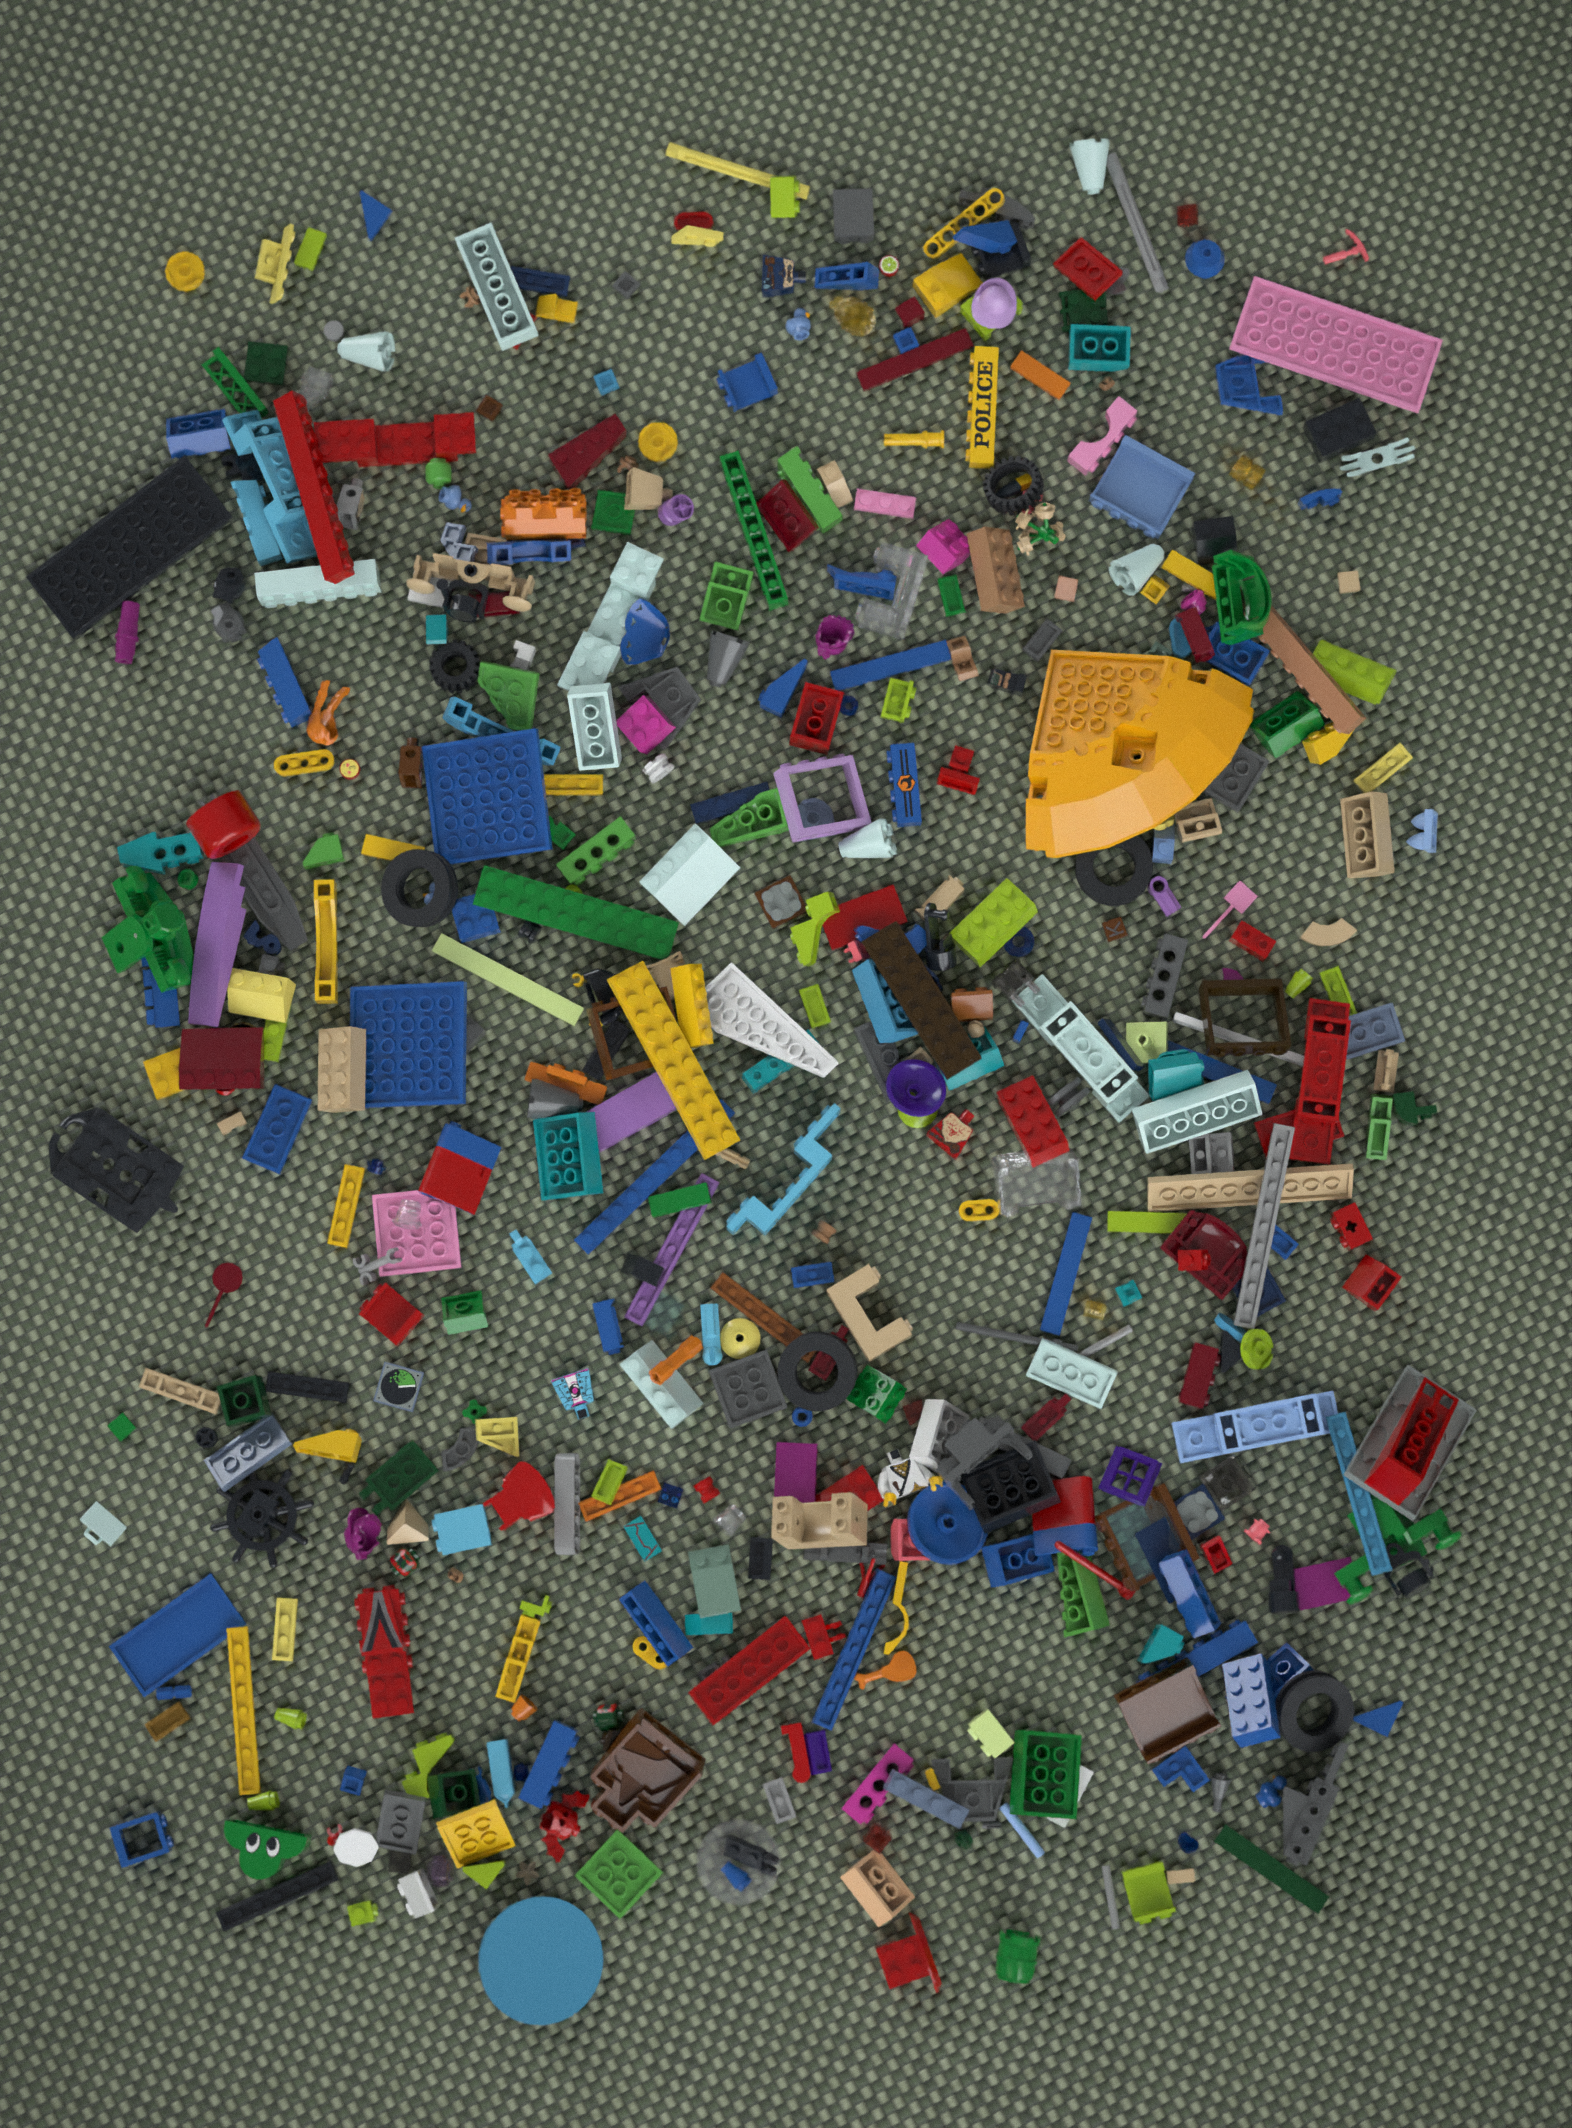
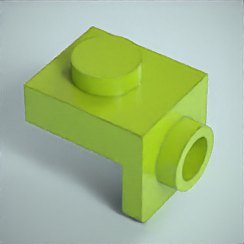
(532, 1609)

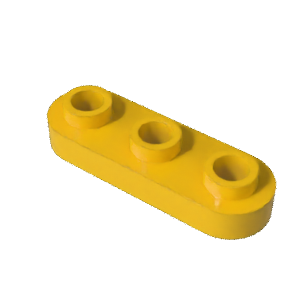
(294, 762)

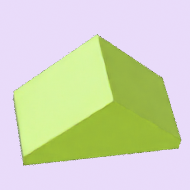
(485, 1872)

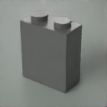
(853, 215)

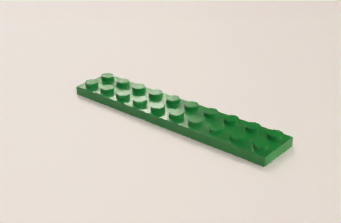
(575, 913)

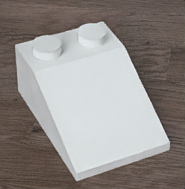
(418, 1893)

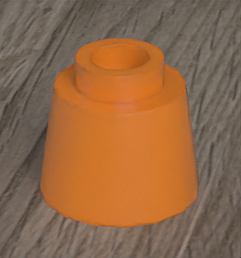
(523, 1708)

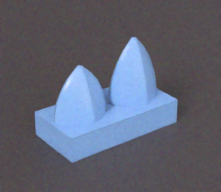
(1428, 839)

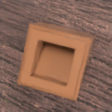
(1066, 588)

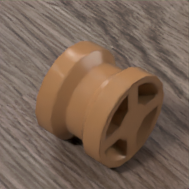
(824, 1231)

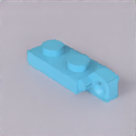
(530, 1257)

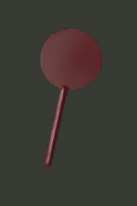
(227, 1279)

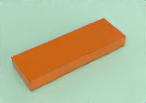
(1040, 375)

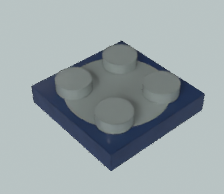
(1198, 1511)

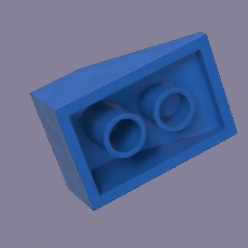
(1014, 1561)

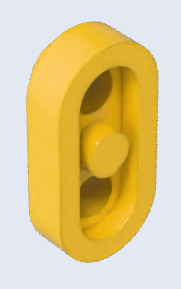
(978, 1208)
(649, 1654)

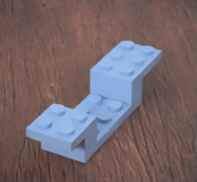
(1254, 1426)

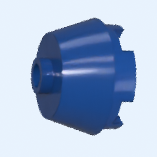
(1204, 259)

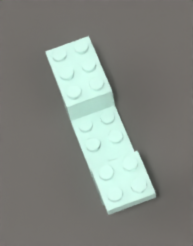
(600, 646)
(1084, 1048)

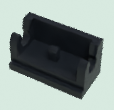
(760, 1558)

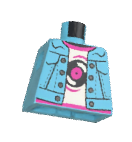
(575, 1391)

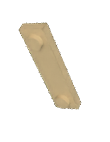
(180, 1391)

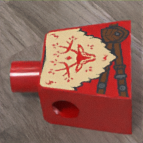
(952, 1133)

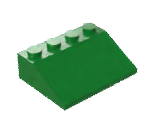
(1045, 1774)

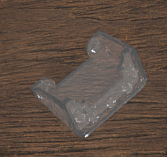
(1024, 1186)

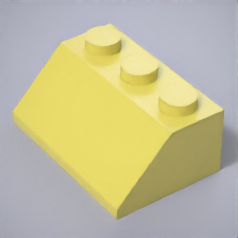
(260, 995)

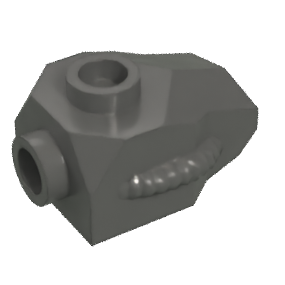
(228, 623)

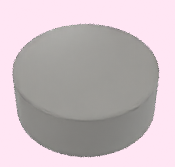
(334, 331)

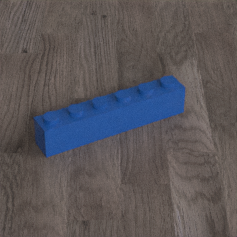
(1214, 1651)

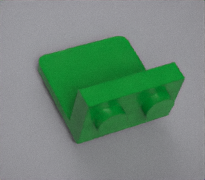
(876, 1393)

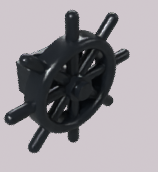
(261, 1513)

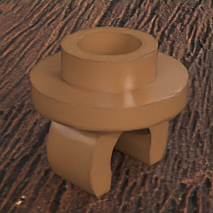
(473, 297)
(627, 462)

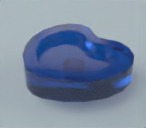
(1187, 1844)

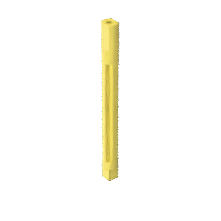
(726, 167)

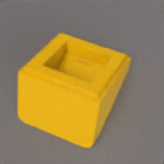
(1155, 589)

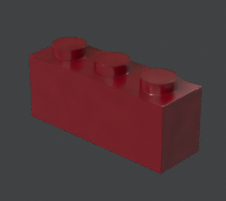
(1199, 1376)

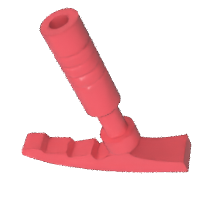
(1343, 254)

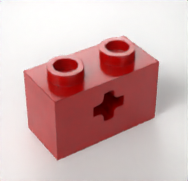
(1252, 941)
(1353, 1216)

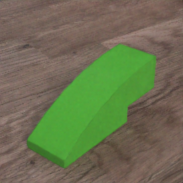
(1378, 1126)

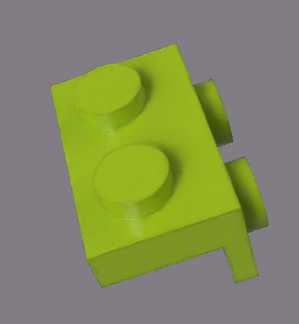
(897, 700)

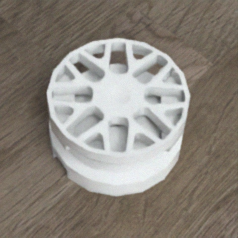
(658, 768)

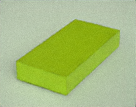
(310, 249)
(814, 1006)
(609, 1482)

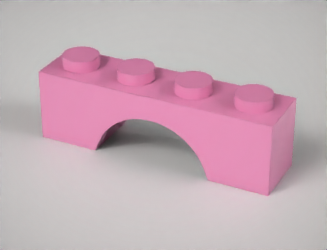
(1086, 455)

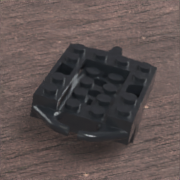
(110, 1139)

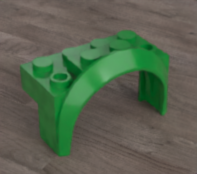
(1228, 576)

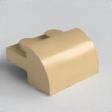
(1197, 821)

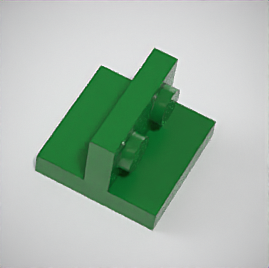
(464, 1312)

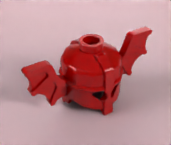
(561, 1822)

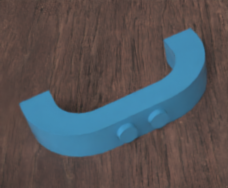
(459, 715)

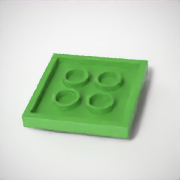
(618, 1873)

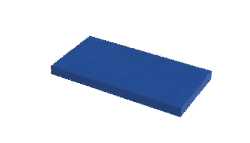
(177, 1635)

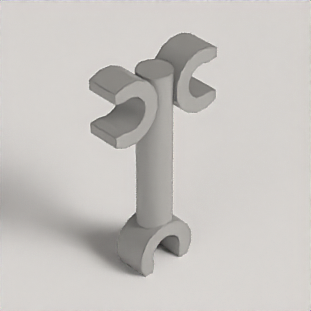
(366, 1267)

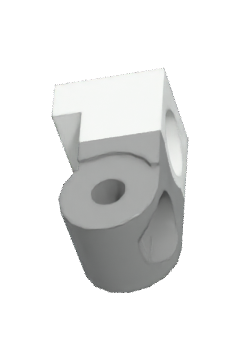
(524, 655)

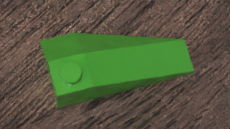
(753, 820)

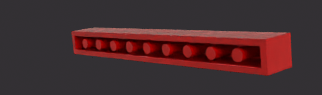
(314, 487)

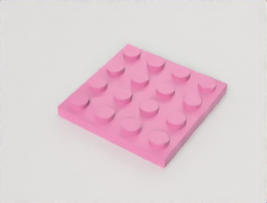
(422, 1250)

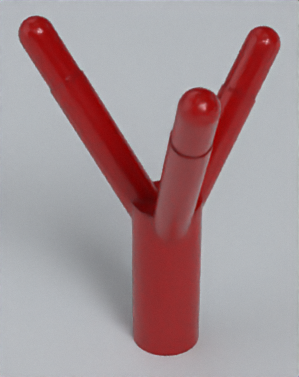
(866, 1577)

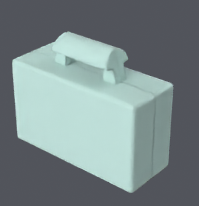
(102, 1524)

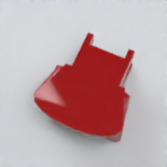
(523, 1496)

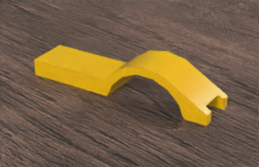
(897, 1598)

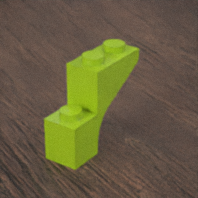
(807, 934)
(426, 1756)

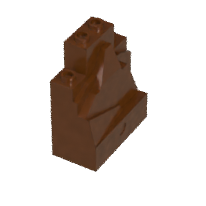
(644, 1773)

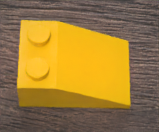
(946, 284)

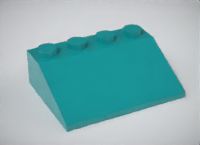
(568, 1156)

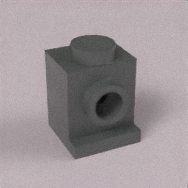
(271, 965)

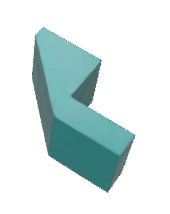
(709, 1625)

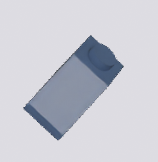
(1163, 845)

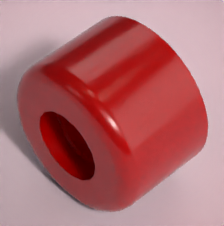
(224, 824)

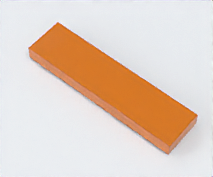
(627, 1493)

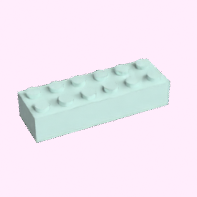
(496, 286)
(308, 584)
(1197, 1111)

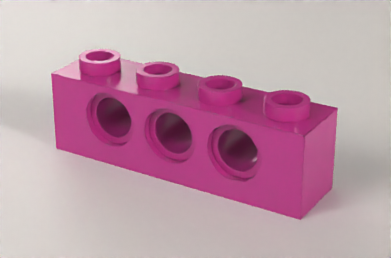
(853, 1806)

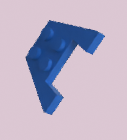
(1239, 386)

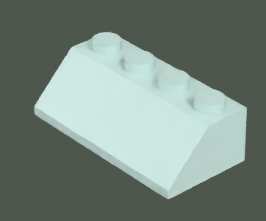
(673, 1398)

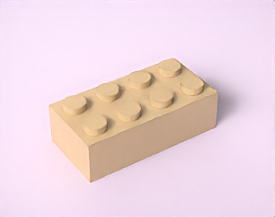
(341, 1069)

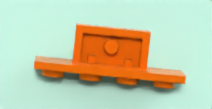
(574, 1082)

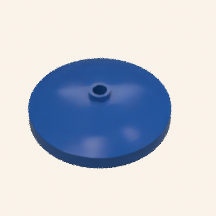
(927, 1530)

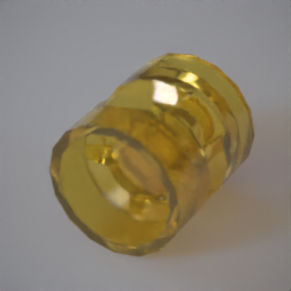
(1247, 472)

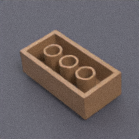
(995, 570)

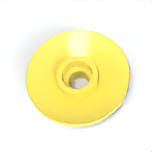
(740, 1349)

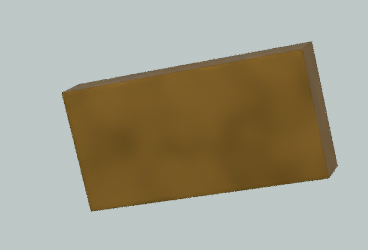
(167, 1721)

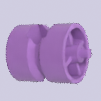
(675, 510)

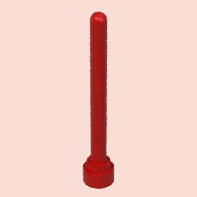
(1123, 1591)

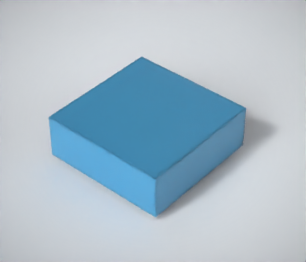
(606, 382)

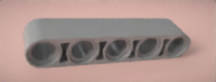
(566, 1504)

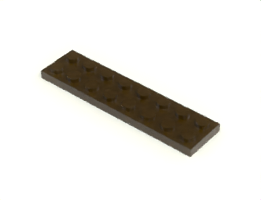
(921, 1000)

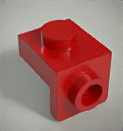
(1193, 1260)

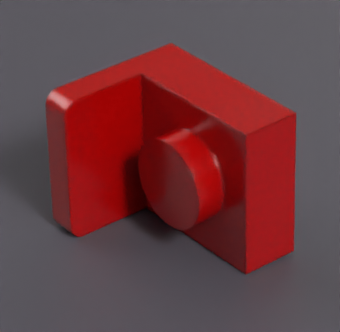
(961, 759)

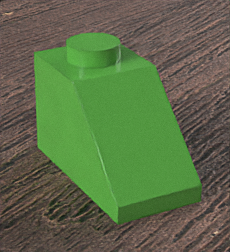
(325, 852)

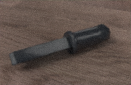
(347, 1471)

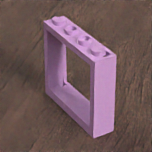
(790, 807)

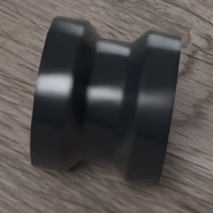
(529, 931)
(203, 1435)

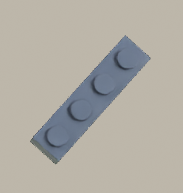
(926, 1798)

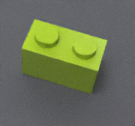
(784, 196)

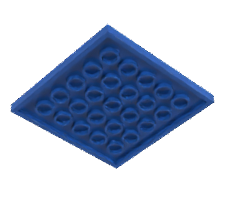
(487, 797)
(413, 1042)

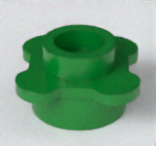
(473, 1405)

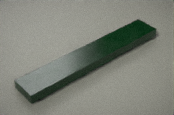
(1271, 1869)

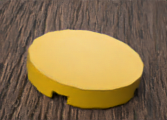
(185, 271)
(658, 442)

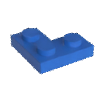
(1181, 1764)

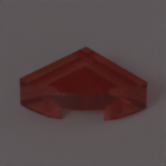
(913, 1411)

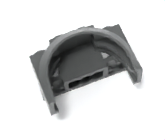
(971, 1447)

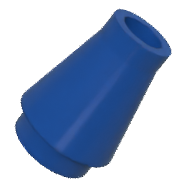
(736, 1876)

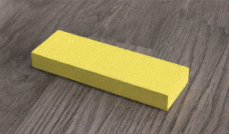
(1383, 768)
(285, 1629)

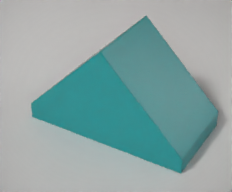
(436, 629)

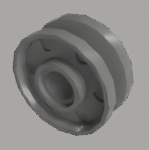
(1068, 1096)

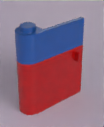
(459, 1168)
(1068, 1521)

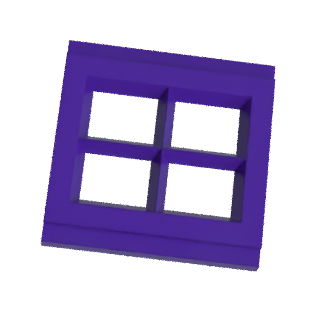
(1113, 1468)

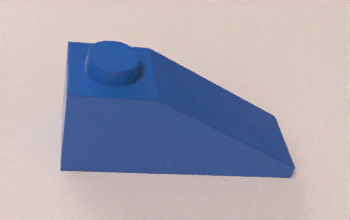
(988, 237)
(847, 277)
(780, 692)

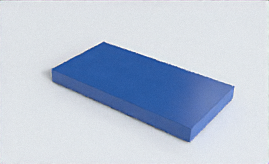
(277, 1129)

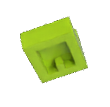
(362, 1912)

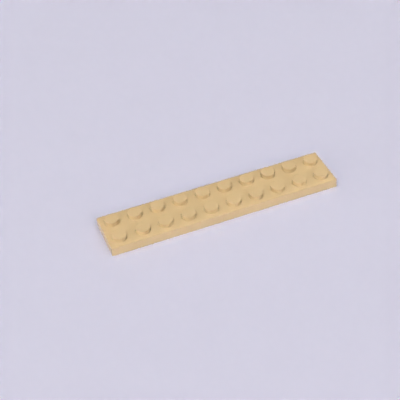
(1244, 1187)

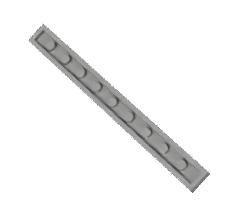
(1264, 1226)

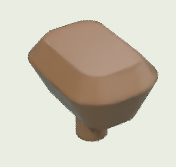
(1107, 383)
(455, 1575)

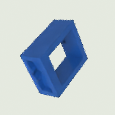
(121, 1845)

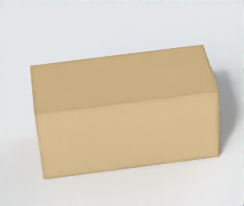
(232, 1122)
(1180, 1876)

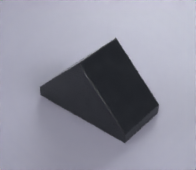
(642, 1269)
(1229, 1351)

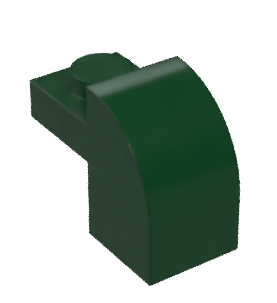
(1406, 1110)

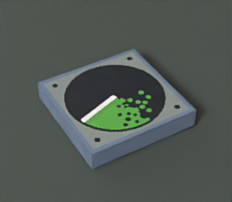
(398, 1386)

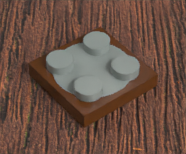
(781, 902)

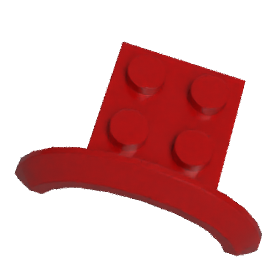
(908, 1958)

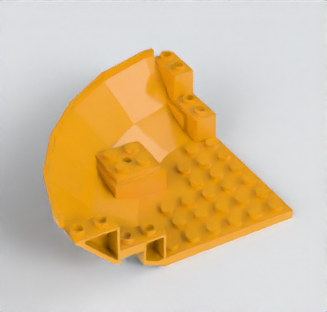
(1101, 715)

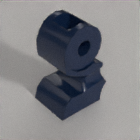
(269, 943)

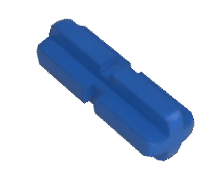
(164, 1693)

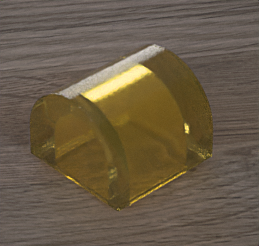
(1094, 1310)

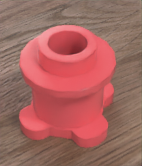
(1257, 1530)

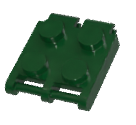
(1083, 309)

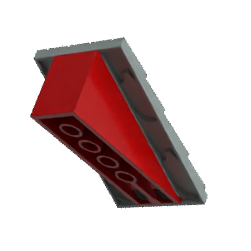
(1410, 1442)

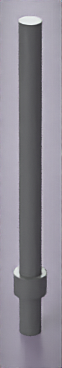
(1009, 1335)

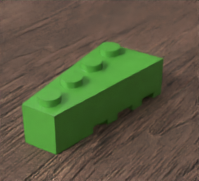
(809, 490)

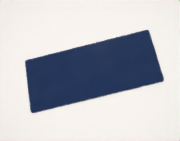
(1155, 1546)

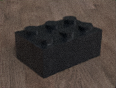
(1339, 430)

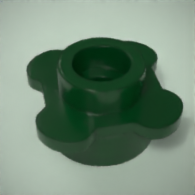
(963, 1839)

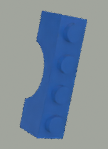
(529, 550)

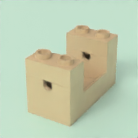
(844, 1299)
(820, 1523)

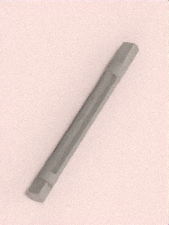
(1136, 223)

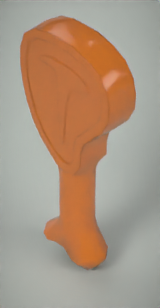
(900, 1669)

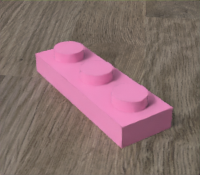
(885, 503)

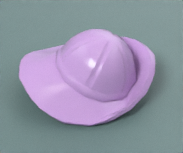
(994, 303)

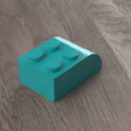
(1099, 347)

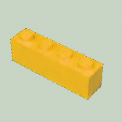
(692, 1004)

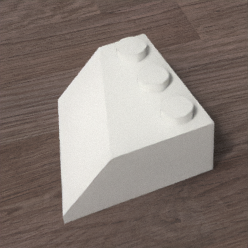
(936, 1424)

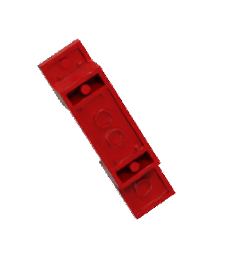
(396, 443)
(1321, 1081)

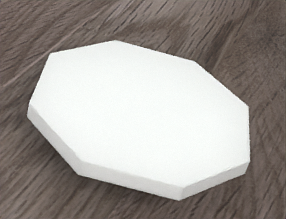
(355, 1847)

